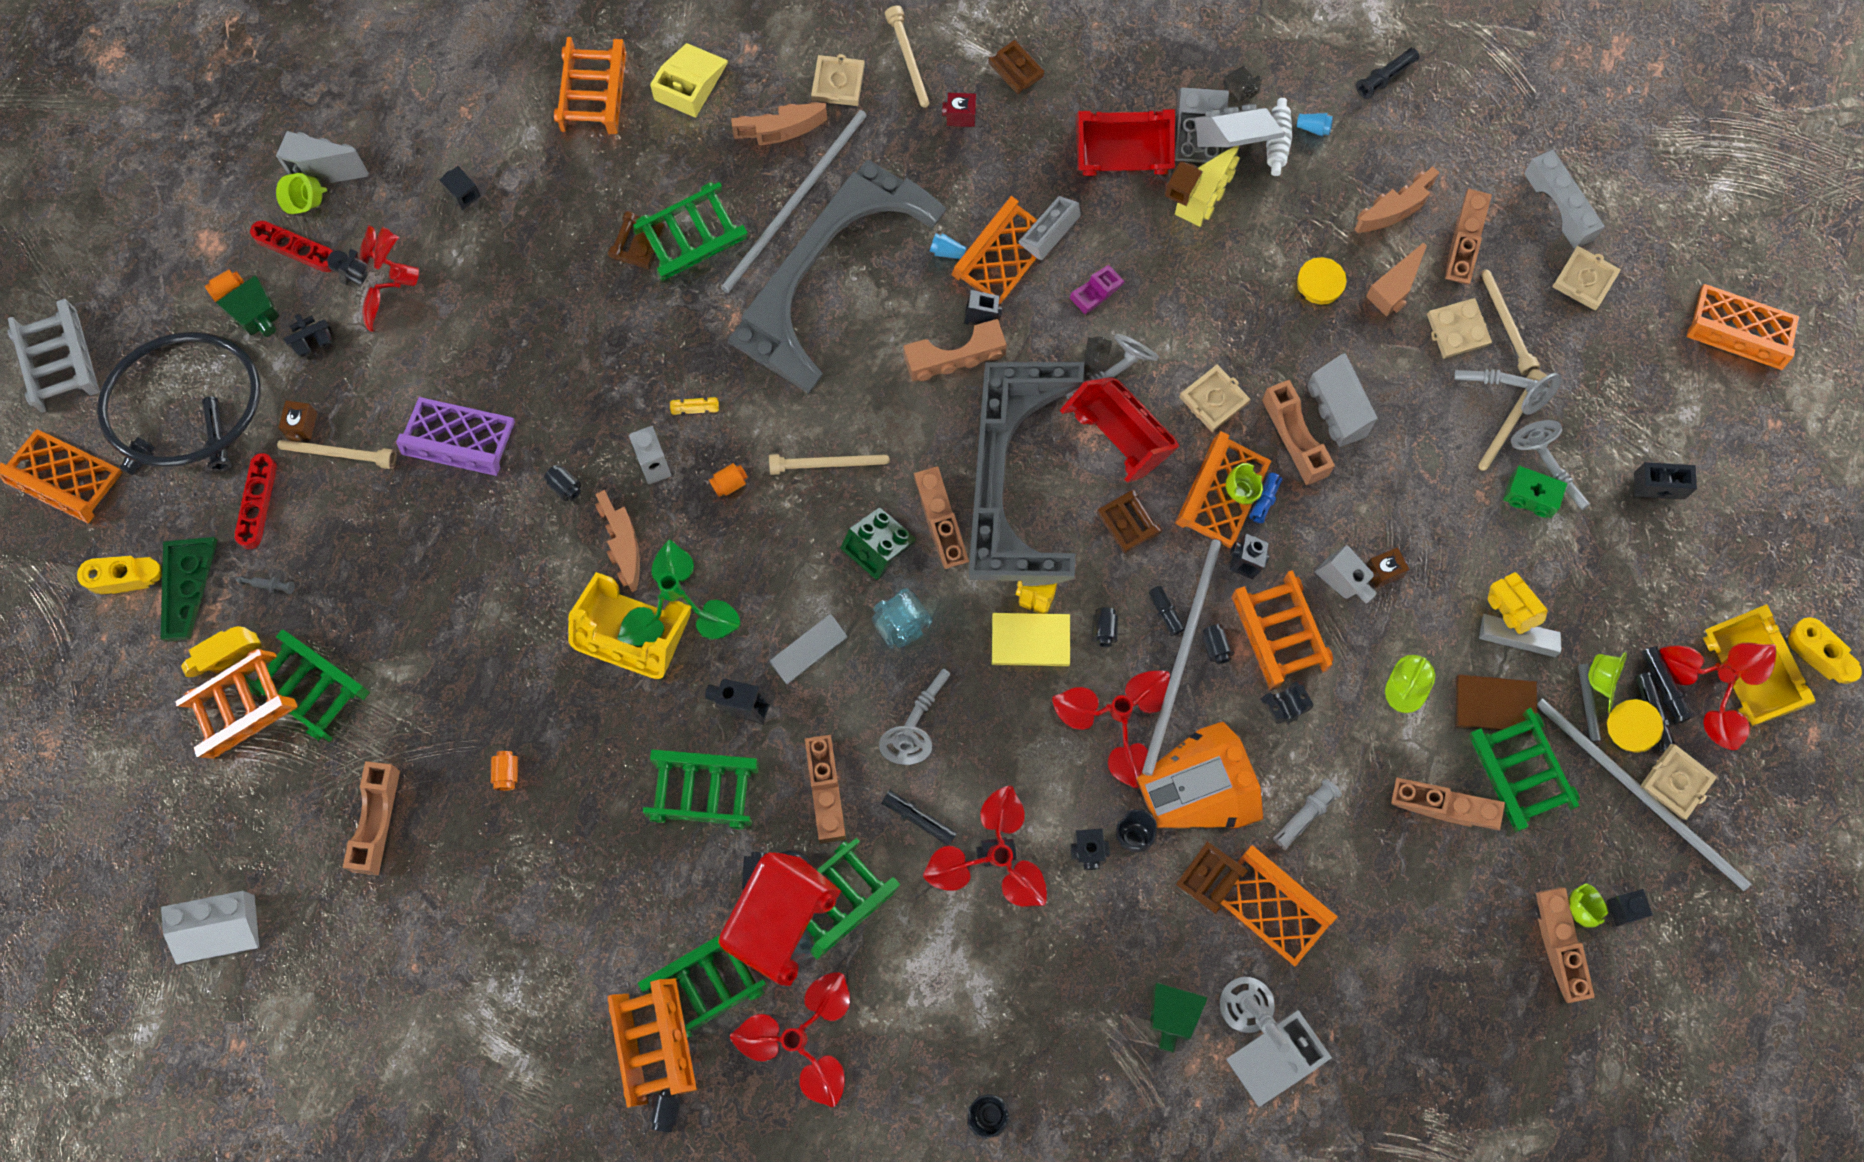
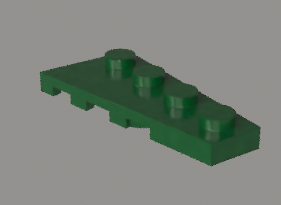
(183, 583)

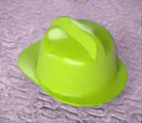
(299, 193)
(1605, 674)
(1410, 683)

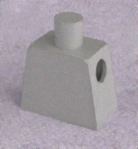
(649, 452)
(1347, 574)

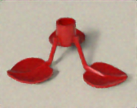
(398, 272)
(1745, 660)
(1079, 705)
(1025, 882)
(759, 1039)

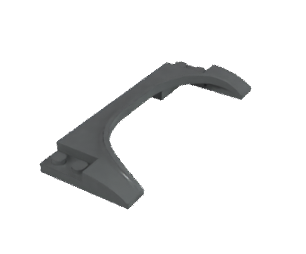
(766, 325)
(1009, 397)

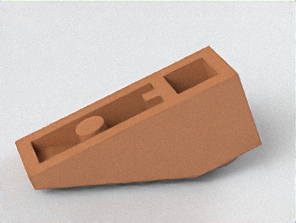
(1392, 289)

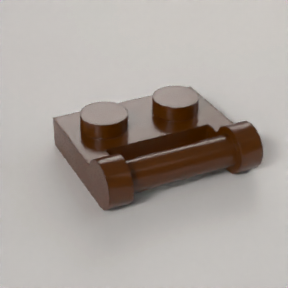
(640, 251)
(1122, 524)
(1204, 872)

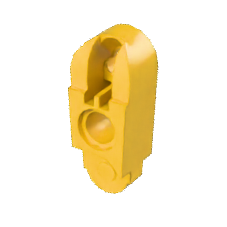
(139, 574)
(1811, 638)
(221, 651)

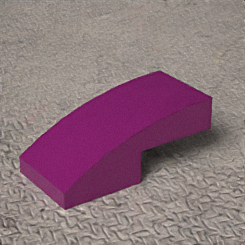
(1097, 289)

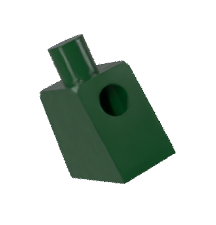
(251, 308)
(1174, 1014)

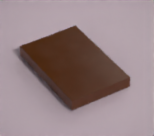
(1493, 702)

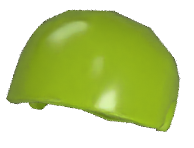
(1244, 484)
(1587, 906)

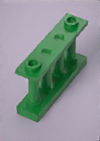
(689, 256)
(329, 676)
(691, 764)
(1508, 791)
(862, 907)
(704, 957)

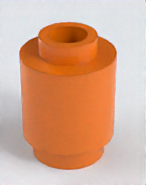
(223, 284)
(728, 480)
(504, 771)

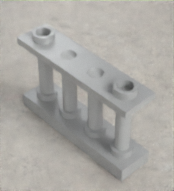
(78, 356)

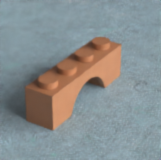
(927, 360)
(1285, 411)
(378, 794)

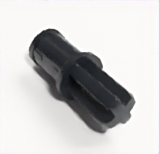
(1166, 610)

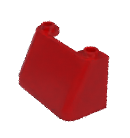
(1125, 141)
(775, 914)

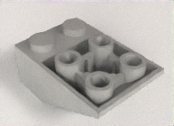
(1193, 104)
(320, 158)
(1268, 1071)

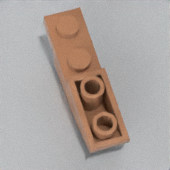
(789, 124)
(1397, 206)
(1467, 236)
(940, 518)
(623, 541)
(825, 789)
(1447, 805)
(1562, 946)

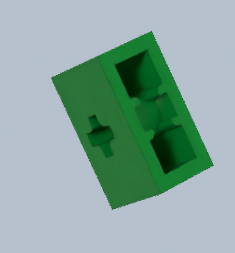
(1547, 492)

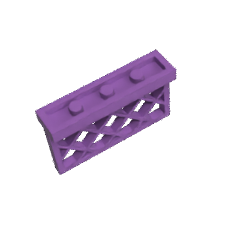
(445, 451)

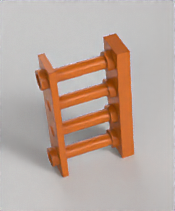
(610, 96)
(1264, 648)
(254, 719)
(673, 1039)

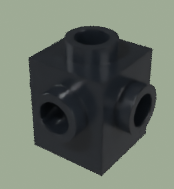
(1249, 556)
(1089, 839)

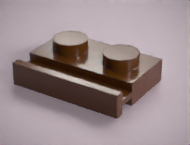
(1016, 67)

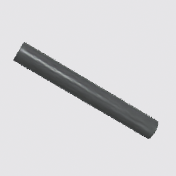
(1589, 703)

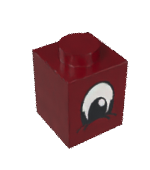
(960, 109)

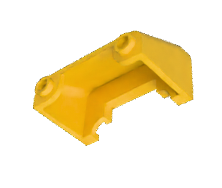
(598, 620)
(1784, 689)

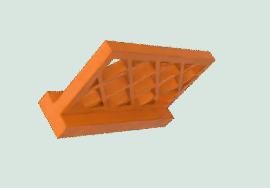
(984, 244)
(1740, 340)
(1203, 482)
(53, 495)
(1293, 891)

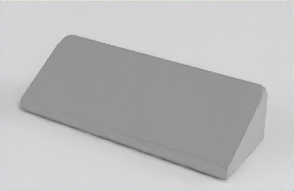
(1051, 227)
(1535, 640)
(808, 649)

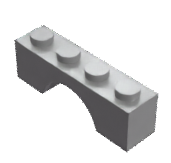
(1579, 219)

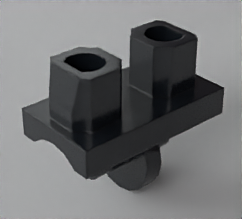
(349, 267)
(298, 340)

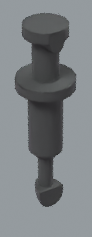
(272, 585)

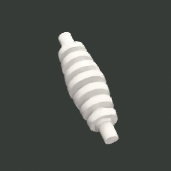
(1279, 148)

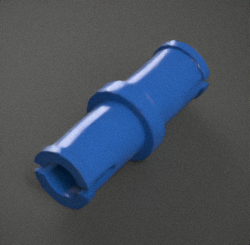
(1266, 499)

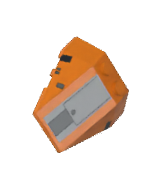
(1204, 783)

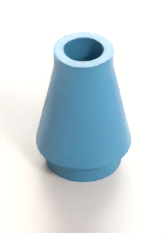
(1316, 123)
(947, 247)

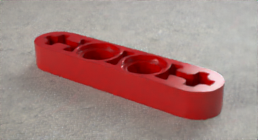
(292, 248)
(260, 501)

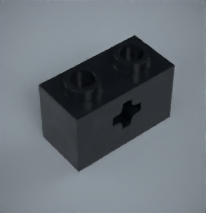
(1665, 480)

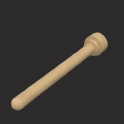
(895, 17)
(1526, 360)
(1508, 425)
(385, 458)
(779, 464)

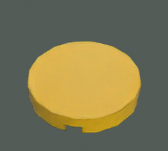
(1321, 280)
(1635, 725)

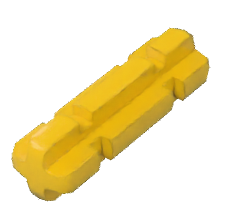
(693, 406)

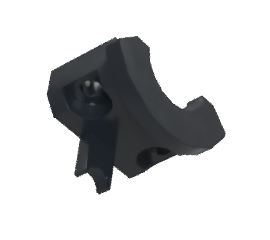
(1288, 703)

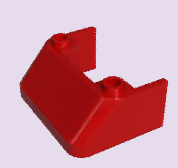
(1124, 422)

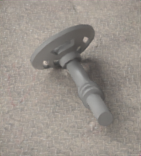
(1134, 351)
(1536, 389)
(1537, 441)
(904, 738)
(1250, 1009)

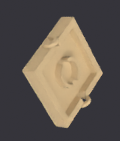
(838, 80)
(1586, 278)
(1459, 328)
(1214, 398)
(1678, 781)

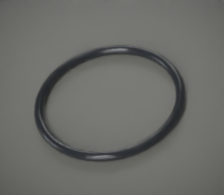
(128, 360)

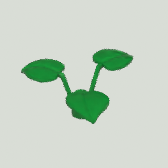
(668, 570)

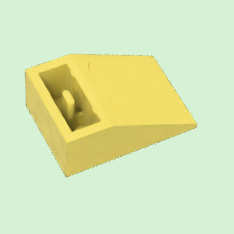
(687, 79)
(1211, 187)

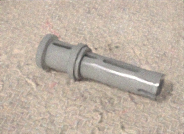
(1315, 805)

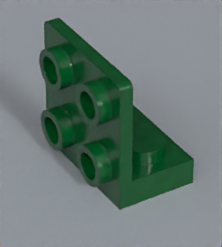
(876, 542)

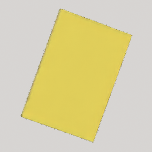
(1030, 639)

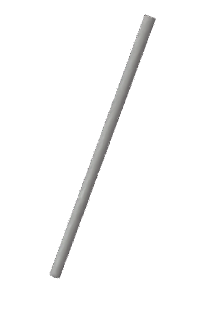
(793, 201)
(1181, 658)
(1648, 799)

